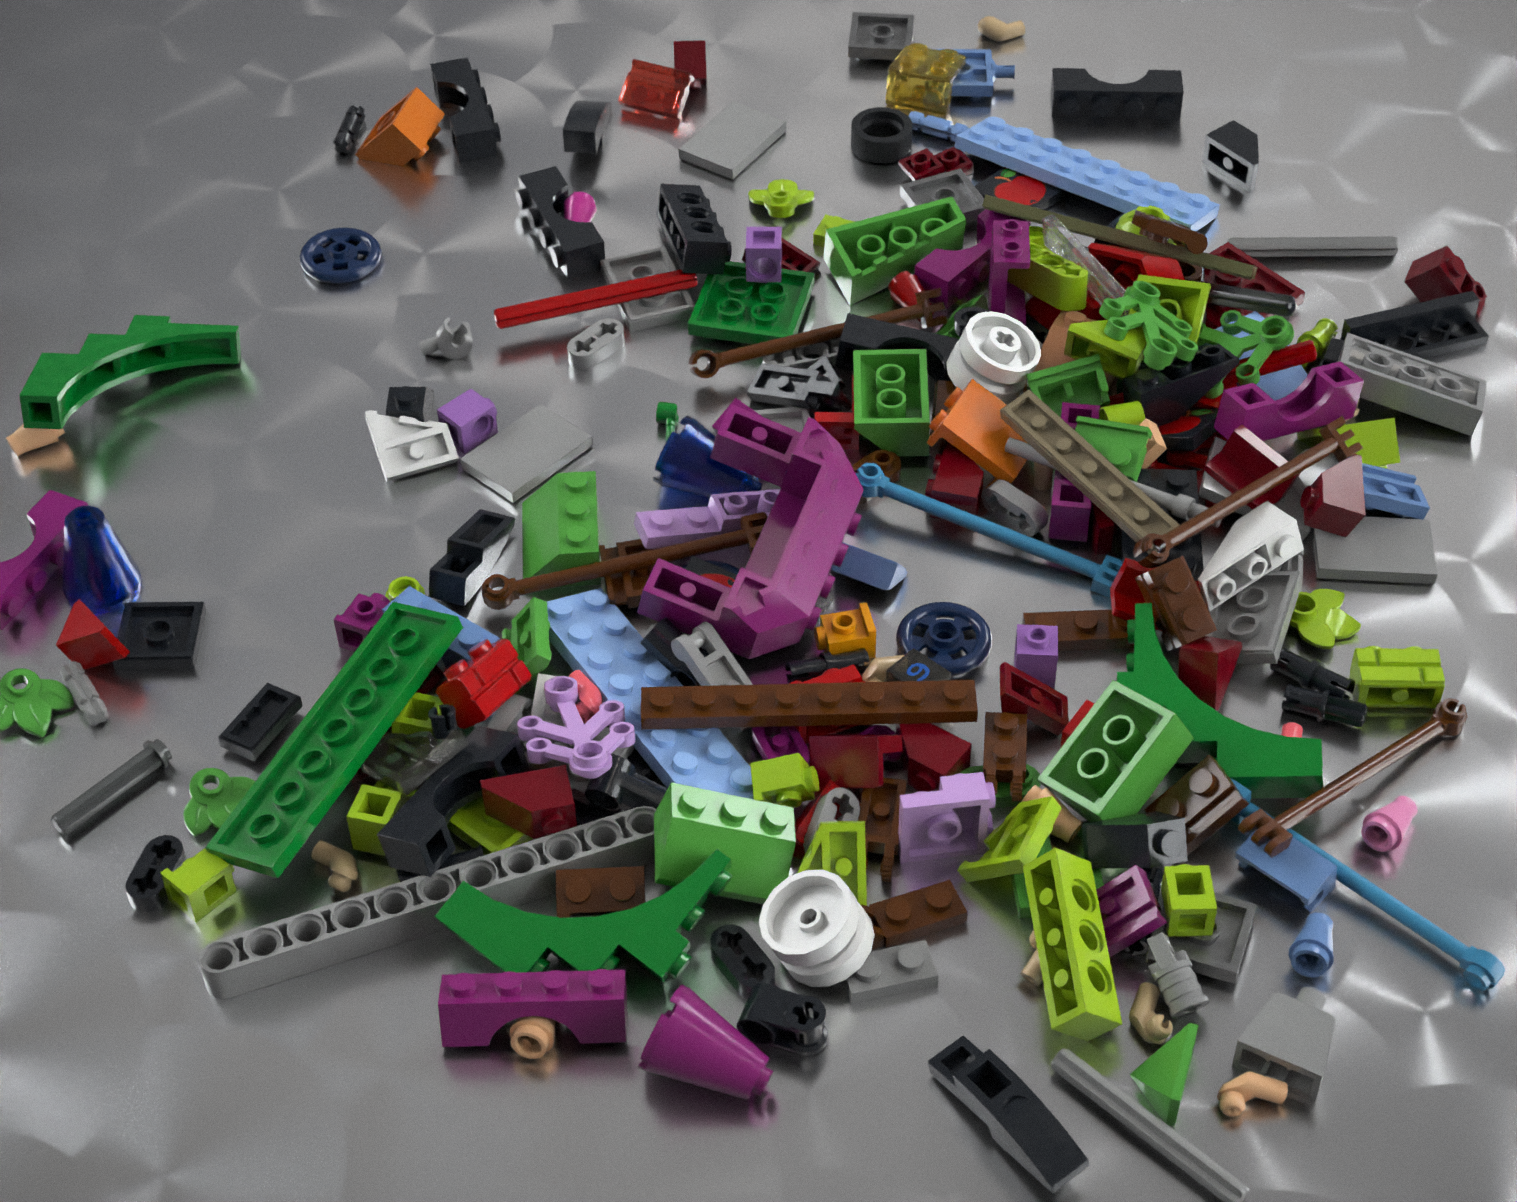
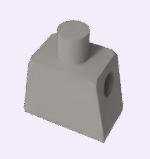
(1289, 1042)

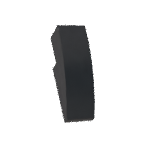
(586, 126)
(469, 557)

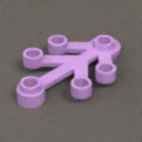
(587, 757)

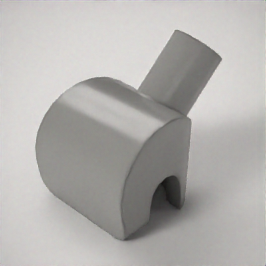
(452, 342)

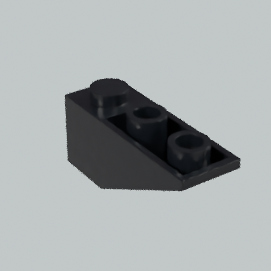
(1178, 387)

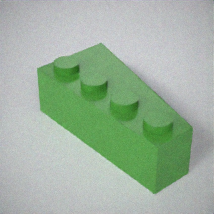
(876, 249)

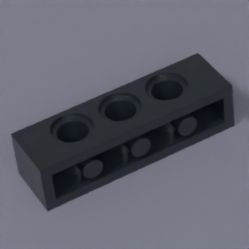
(692, 229)

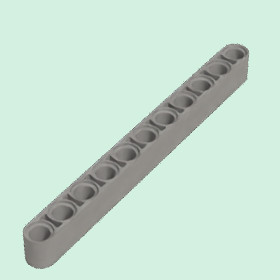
(409, 907)

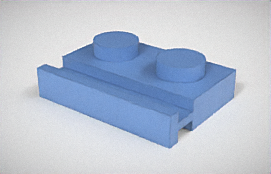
(1393, 492)

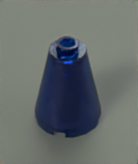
(688, 466)
(96, 562)

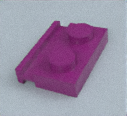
(1128, 909)

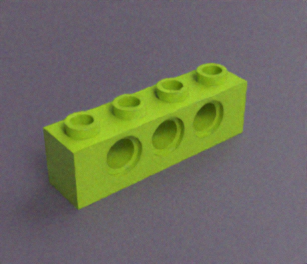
(1071, 945)

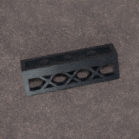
(1421, 320)

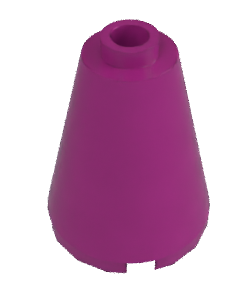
(704, 1049)

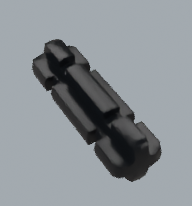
(349, 129)

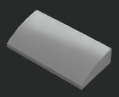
(1415, 384)

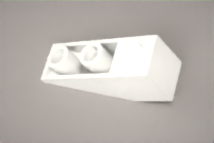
(1249, 552)

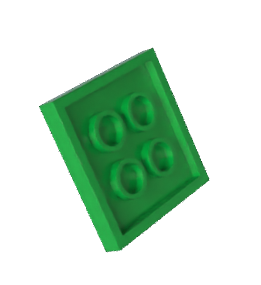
(750, 310)

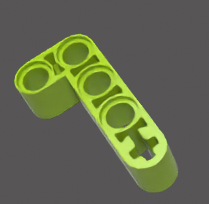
(1051, 276)

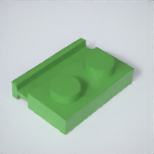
(1118, 442)
(531, 636)

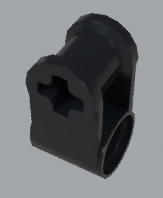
(779, 1018)

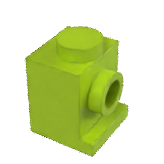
(784, 780)
(199, 884)
(1188, 900)

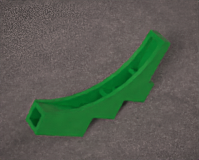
(151, 344)
(1256, 759)
(645, 933)

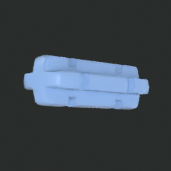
(936, 126)

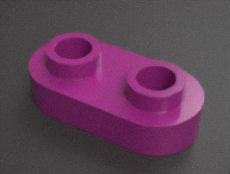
(785, 742)

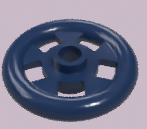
(340, 255)
(945, 636)

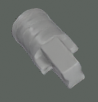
(1175, 977)

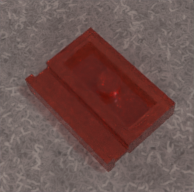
(656, 89)

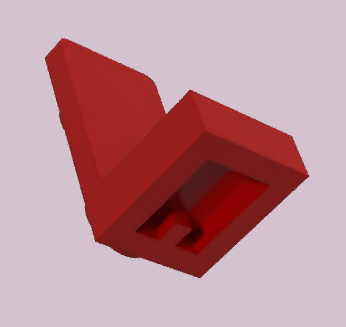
(841, 425)

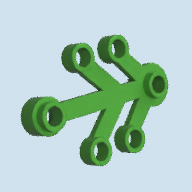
(1145, 300)
(1265, 337)

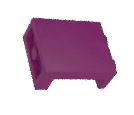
(1008, 250)

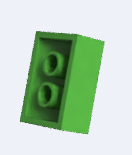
(892, 399)
(561, 526)
(1116, 755)
(749, 831)

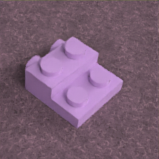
(946, 820)

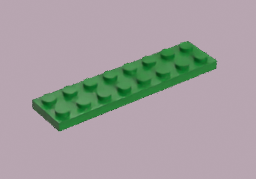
(334, 739)

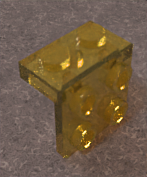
(923, 78)

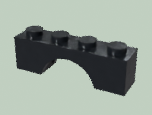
(1083, 96)
(473, 127)
(572, 244)
(873, 334)
(418, 833)

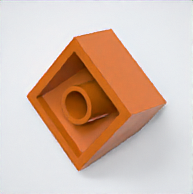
(403, 131)

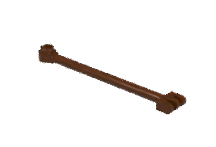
(921, 310)
(1332, 443)
(512, 588)
(1443, 722)

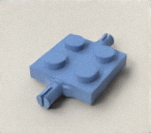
(979, 73)

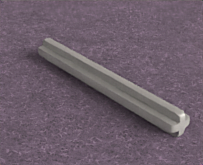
(1317, 246)
(1149, 1127)

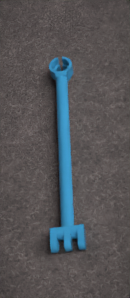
(877, 484)
(1481, 967)

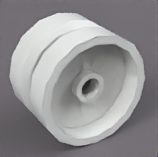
(995, 354)
(816, 928)

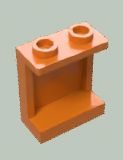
(978, 431)

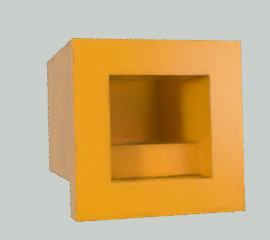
(847, 631)

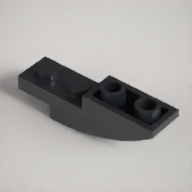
(1011, 1111)

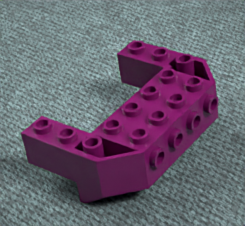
(796, 548)

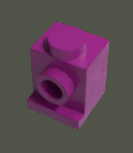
(359, 618)

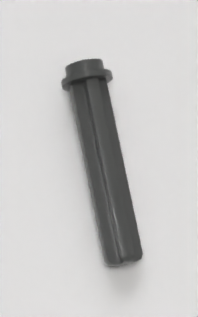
(153, 756)

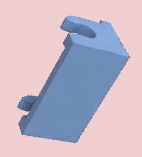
(1295, 869)

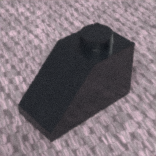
(1233, 153)
(410, 402)
(1137, 839)

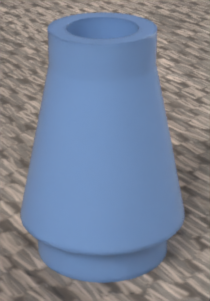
(1313, 947)

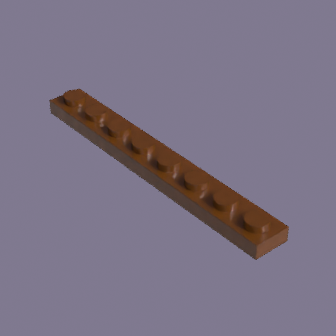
(808, 704)

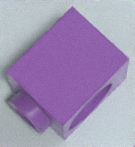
(763, 254)
(469, 420)
(1037, 652)

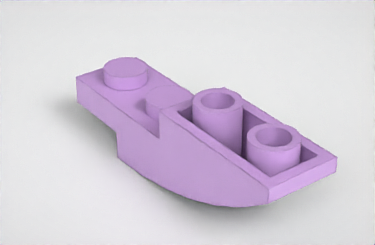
(721, 516)

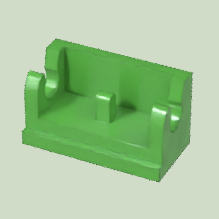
(1071, 382)

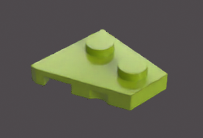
(1014, 841)
(842, 851)

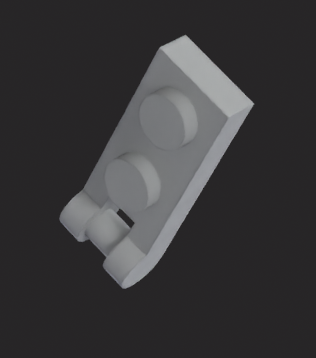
(717, 667)

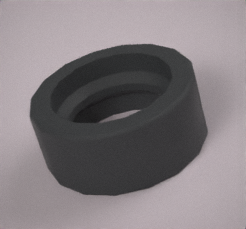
(882, 121)

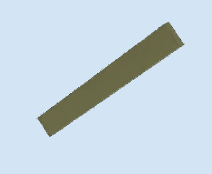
(1122, 238)

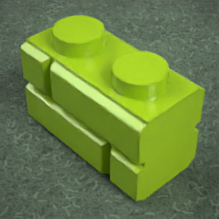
(1397, 677)

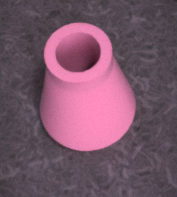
(1387, 825)

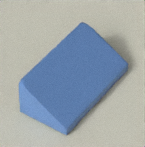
(871, 568)

